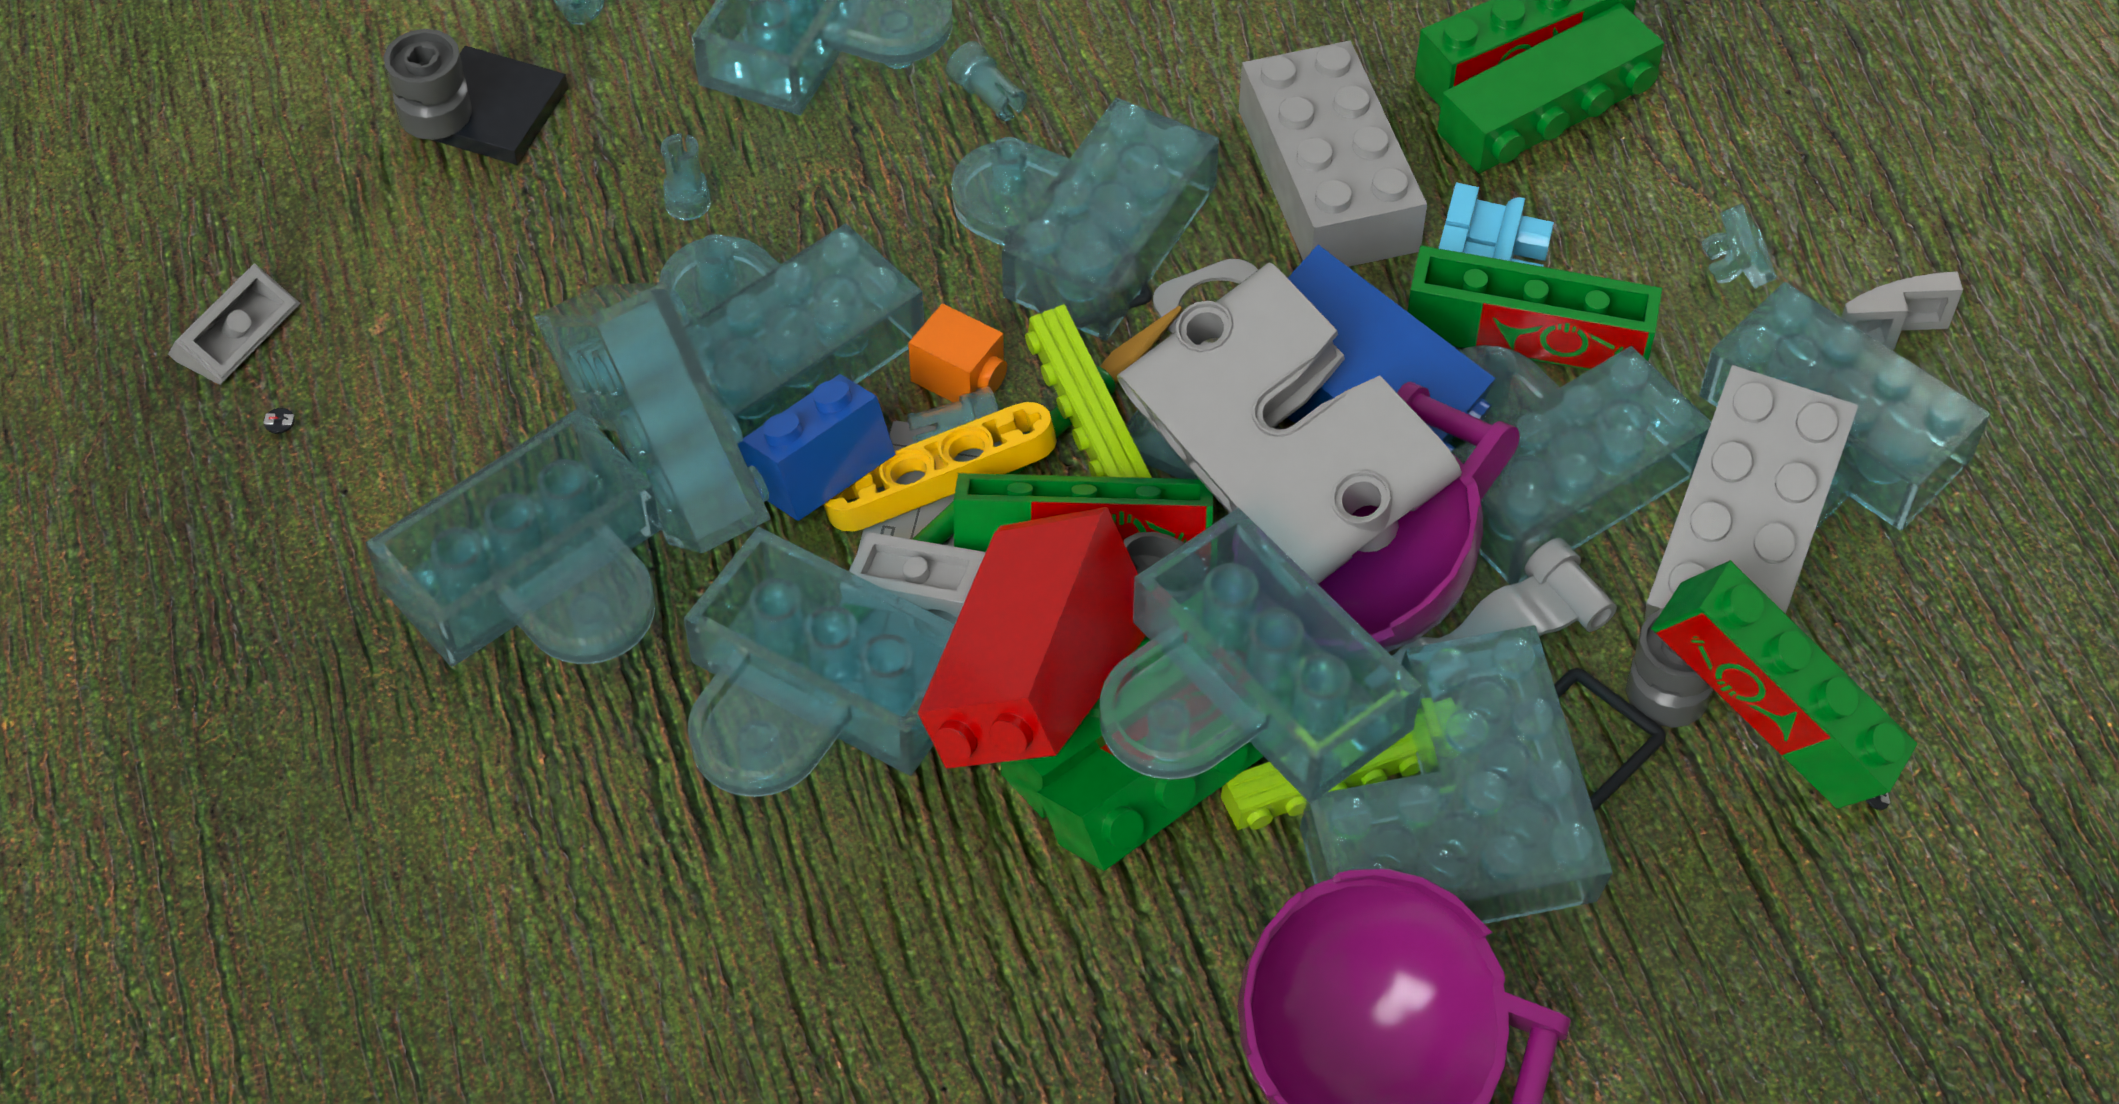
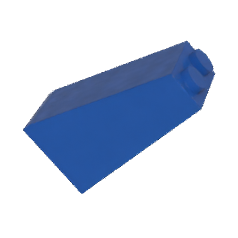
(1386, 342)

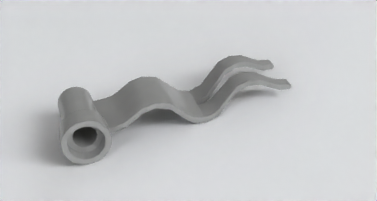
(1550, 599)

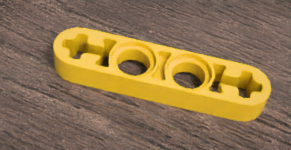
(936, 460)

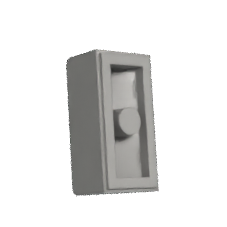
(234, 326)

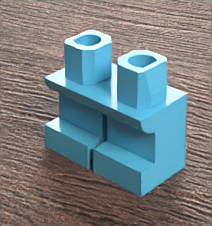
(1493, 229)

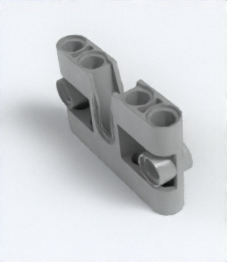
(1296, 482)

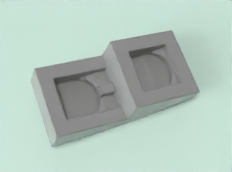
(1904, 305)

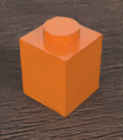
(956, 355)

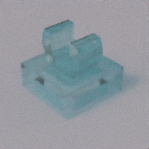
(1744, 249)

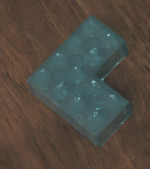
(639, 376)
(1497, 794)

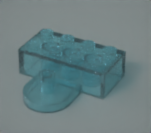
(786, 47)
(1089, 223)
(792, 324)
(1908, 425)
(1582, 451)
(532, 546)
(1253, 656)
(802, 662)

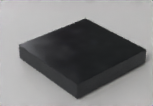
(507, 103)

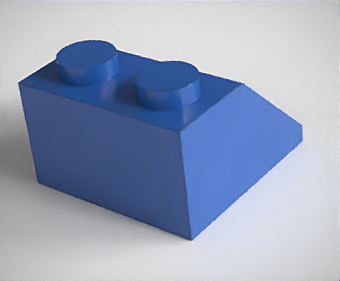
(819, 446)

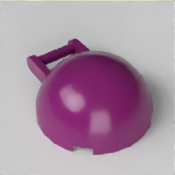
(1431, 560)
(1385, 998)

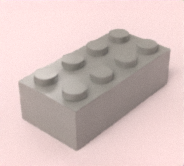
(1331, 155)
(1757, 486)

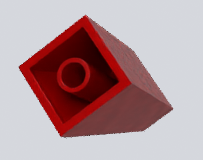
(1033, 640)

